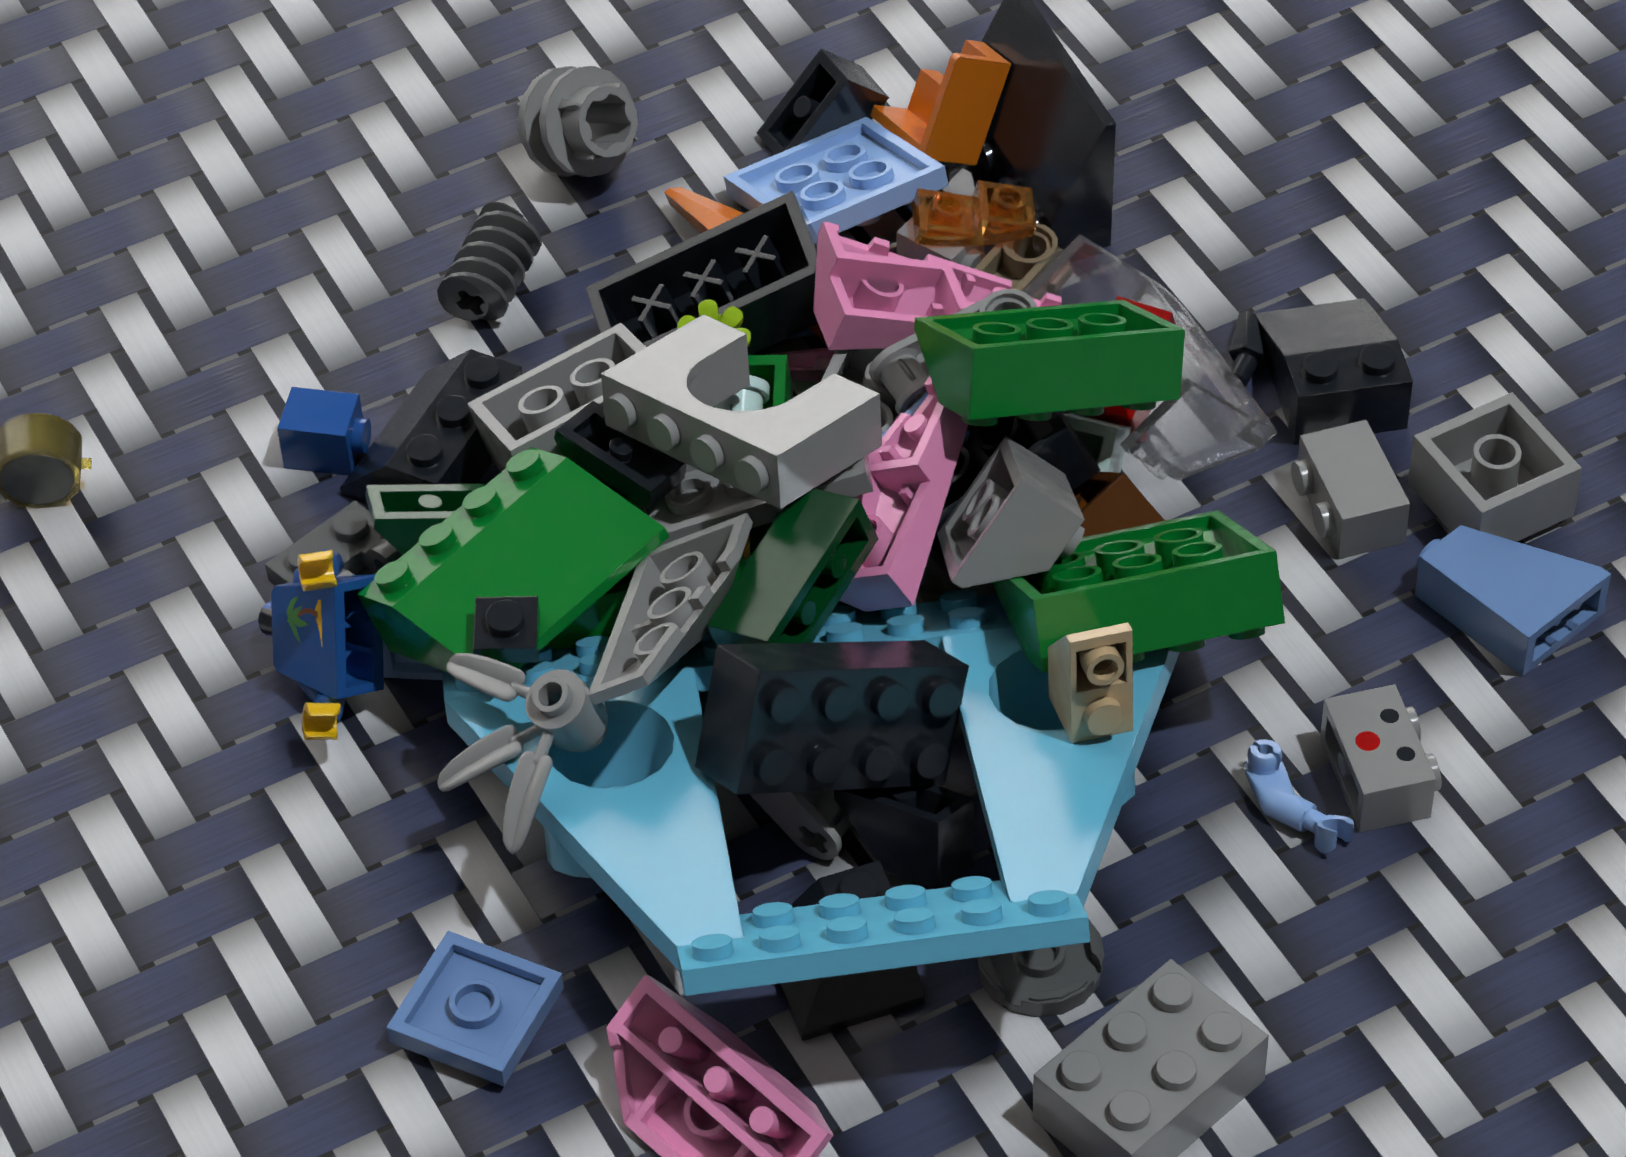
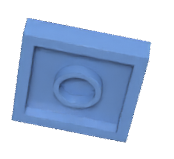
(475, 1008)

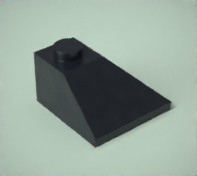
(850, 999)

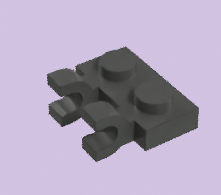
(346, 532)

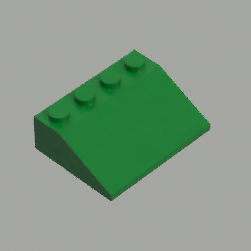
(526, 533)
(1164, 578)

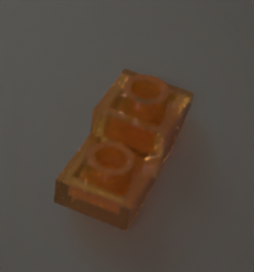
(988, 217)

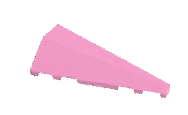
(874, 295)
(906, 503)

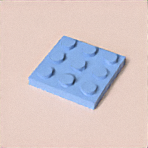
(841, 176)

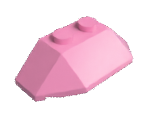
(700, 1088)

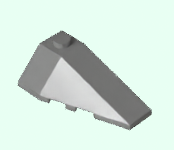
(669, 606)

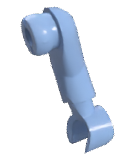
(1278, 800)

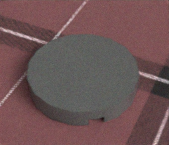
(1044, 979)

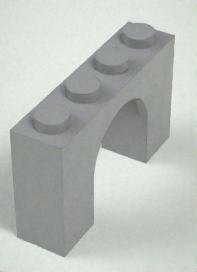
(771, 453)

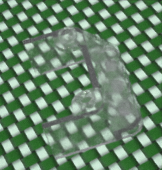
(1215, 411)

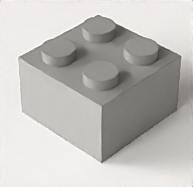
(1495, 471)

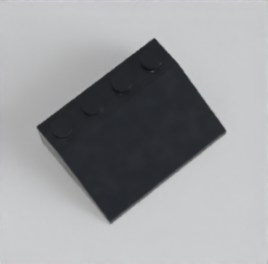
(1050, 129)

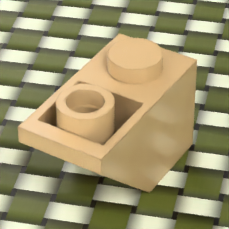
(1093, 682)

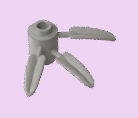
(561, 714)

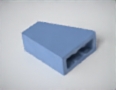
(1510, 594)

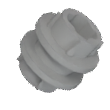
(577, 121)

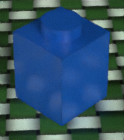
(323, 431)

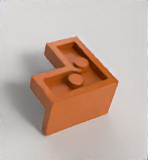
(951, 110)

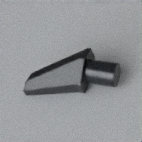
(1247, 348)

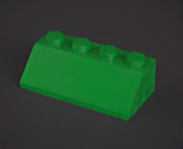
(1051, 360)

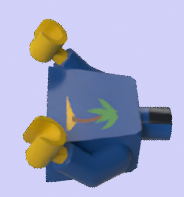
(324, 639)

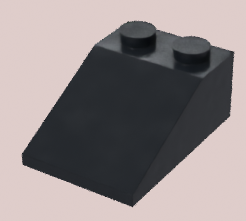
(1336, 367)

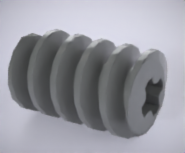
(489, 264)

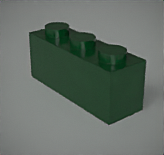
(796, 572)

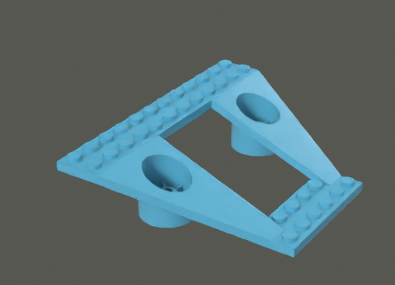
(656, 840)

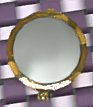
(40, 460)

